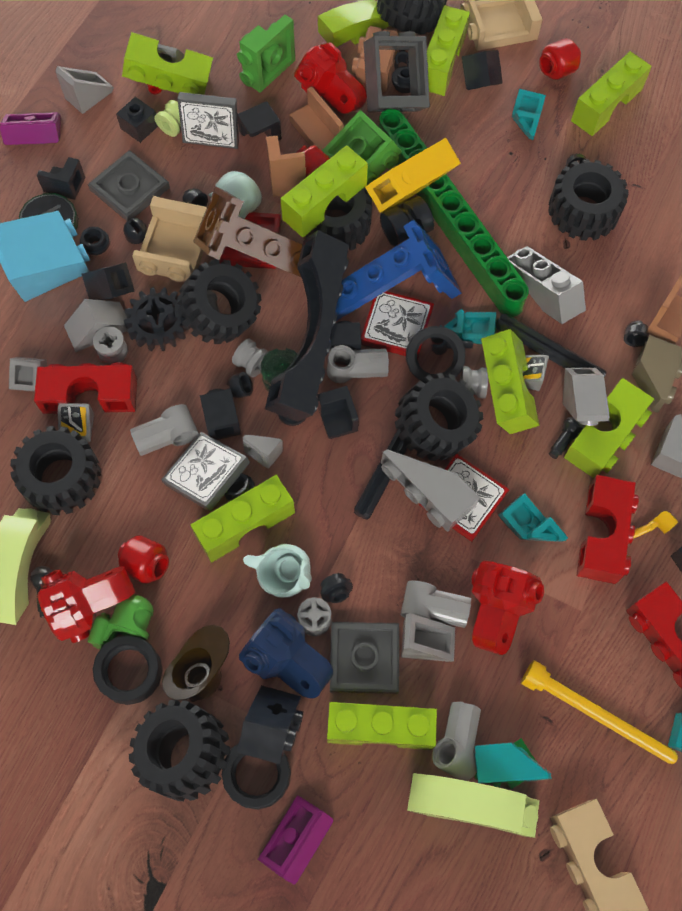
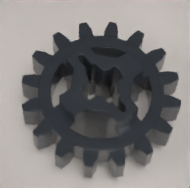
(142, 319)

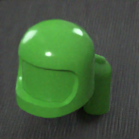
(128, 618)

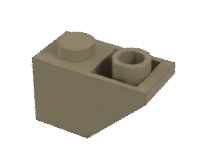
(656, 370)

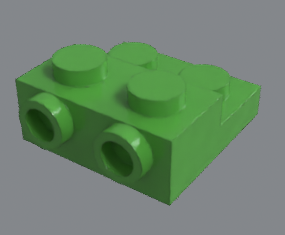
(266, 53)
(368, 142)

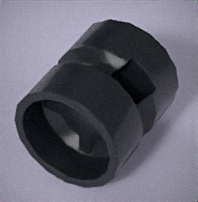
(394, 219)

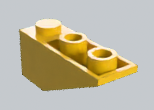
(412, 175)

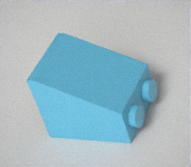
(40, 253)

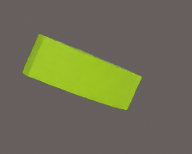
(349, 22)

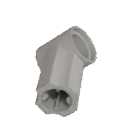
(360, 363)
(173, 427)
(436, 605)
(456, 750)

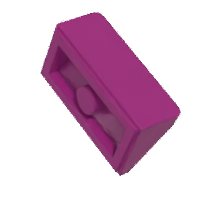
(30, 128)
(296, 840)

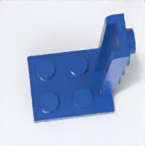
(395, 266)

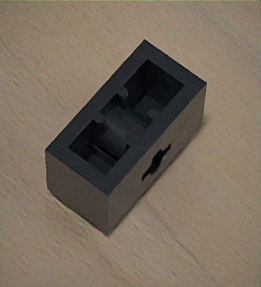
(271, 725)

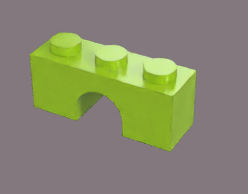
(444, 47)
(146, 66)
(616, 85)
(306, 203)
(511, 399)
(595, 449)
(225, 526)
(382, 725)

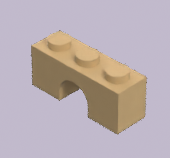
(579, 833)

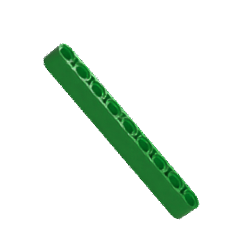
(454, 217)

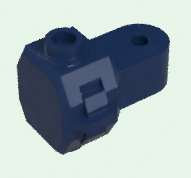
(281, 652)

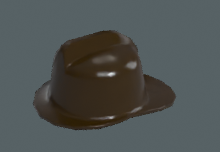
(197, 667)

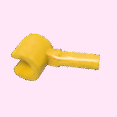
(664, 521)

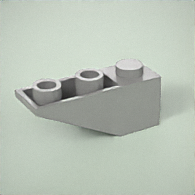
(550, 285)
(436, 489)

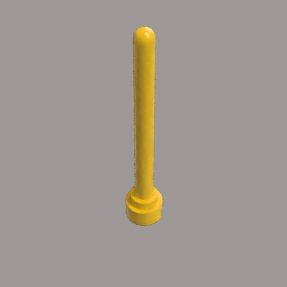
(538, 678)

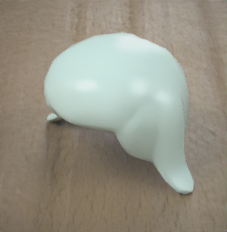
(243, 188)
(282, 570)

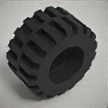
(411, 15)
(596, 183)
(352, 226)
(234, 286)
(454, 402)
(39, 454)
(157, 740)

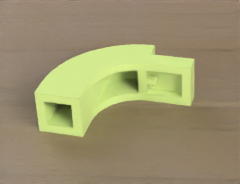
(17, 544)
(474, 804)

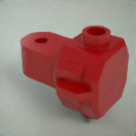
(328, 75)
(504, 597)
(73, 601)

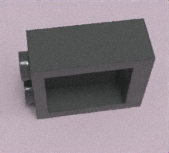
(417, 70)

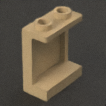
(502, 22)
(169, 242)

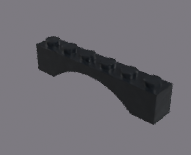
(321, 269)

